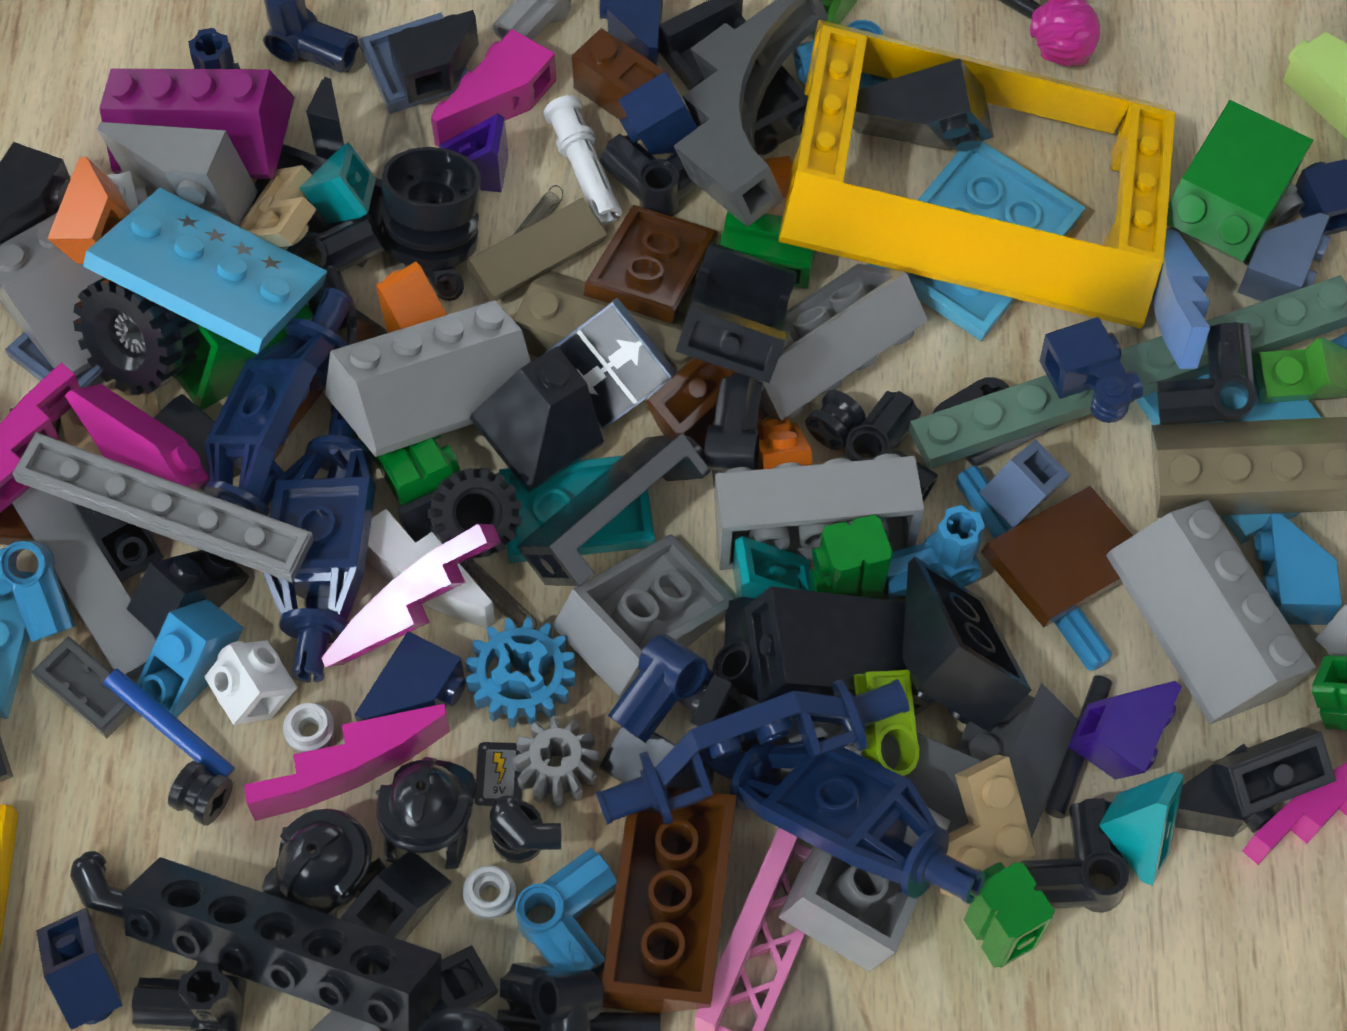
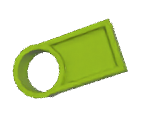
(900, 726)

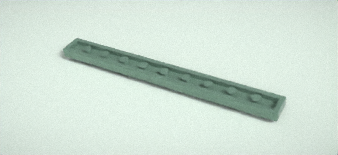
(1037, 407)

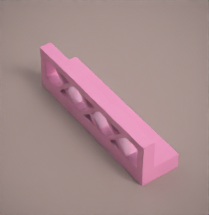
(744, 936)

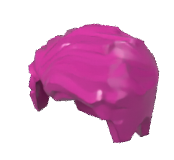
(1066, 31)

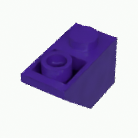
(1125, 729)

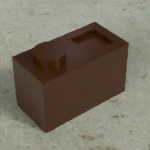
(610, 70)

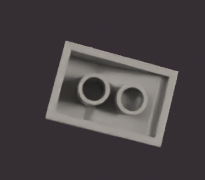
(185, 162)
(40, 294)
(636, 600)
(850, 907)

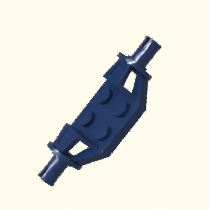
(265, 401)
(340, 519)
(768, 723)
(850, 812)

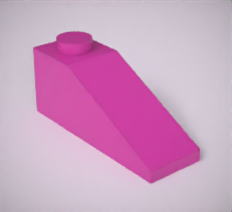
(135, 437)

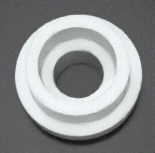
(308, 714)
(483, 878)

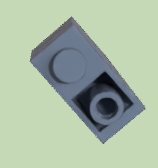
(1284, 258)
(1024, 483)

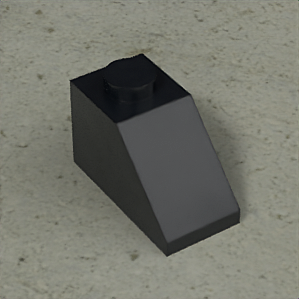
(1208, 808)

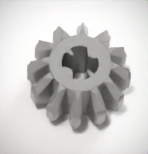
(537, 756)

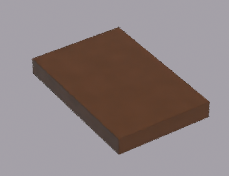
(650, 263)
(1060, 555)

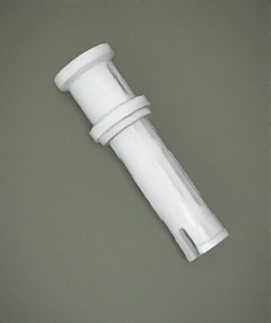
(577, 144)

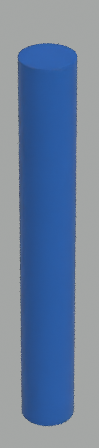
(167, 724)

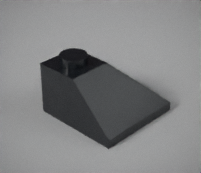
(540, 419)

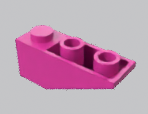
(505, 82)

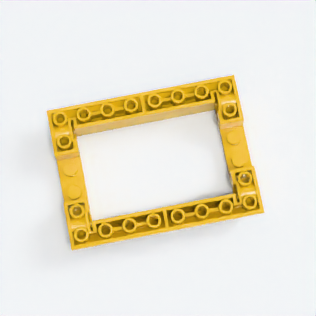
(967, 248)

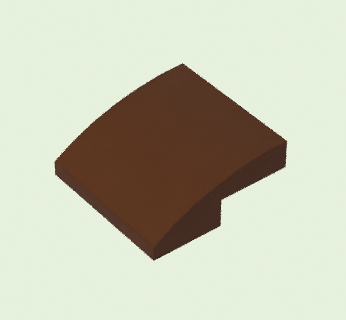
(689, 400)

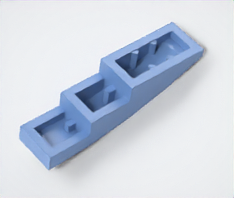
(1182, 302)

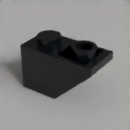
(433, 54)
(123, 544)
(181, 582)
(399, 897)

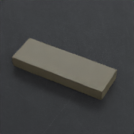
(536, 250)

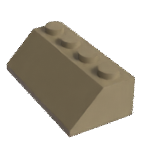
(558, 306)
(1252, 466)

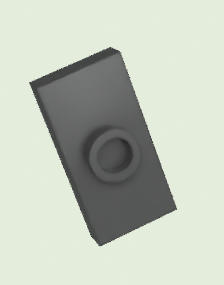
(79, 683)

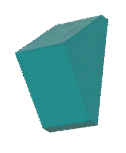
(341, 186)
(762, 565)
(1143, 824)

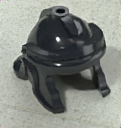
(429, 817)
(331, 874)

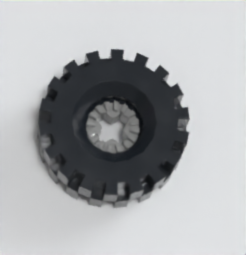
(133, 337)

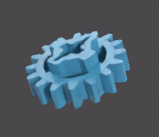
(529, 652)

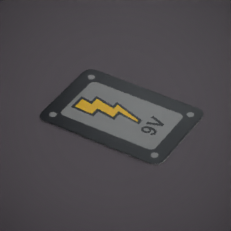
(496, 773)

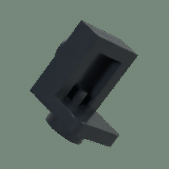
(717, 701)

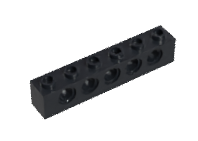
(283, 945)

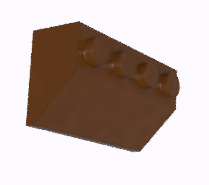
(669, 907)

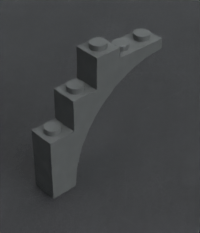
(725, 105)

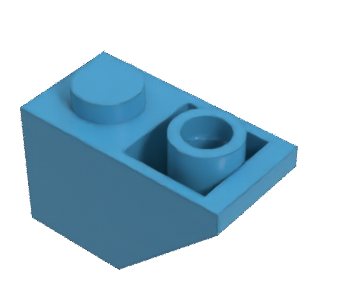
(1297, 573)
(186, 653)

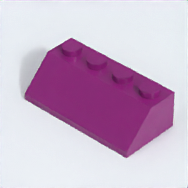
(243, 102)

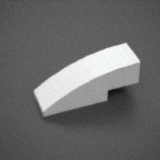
(394, 551)

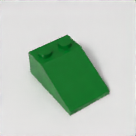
(1236, 181)

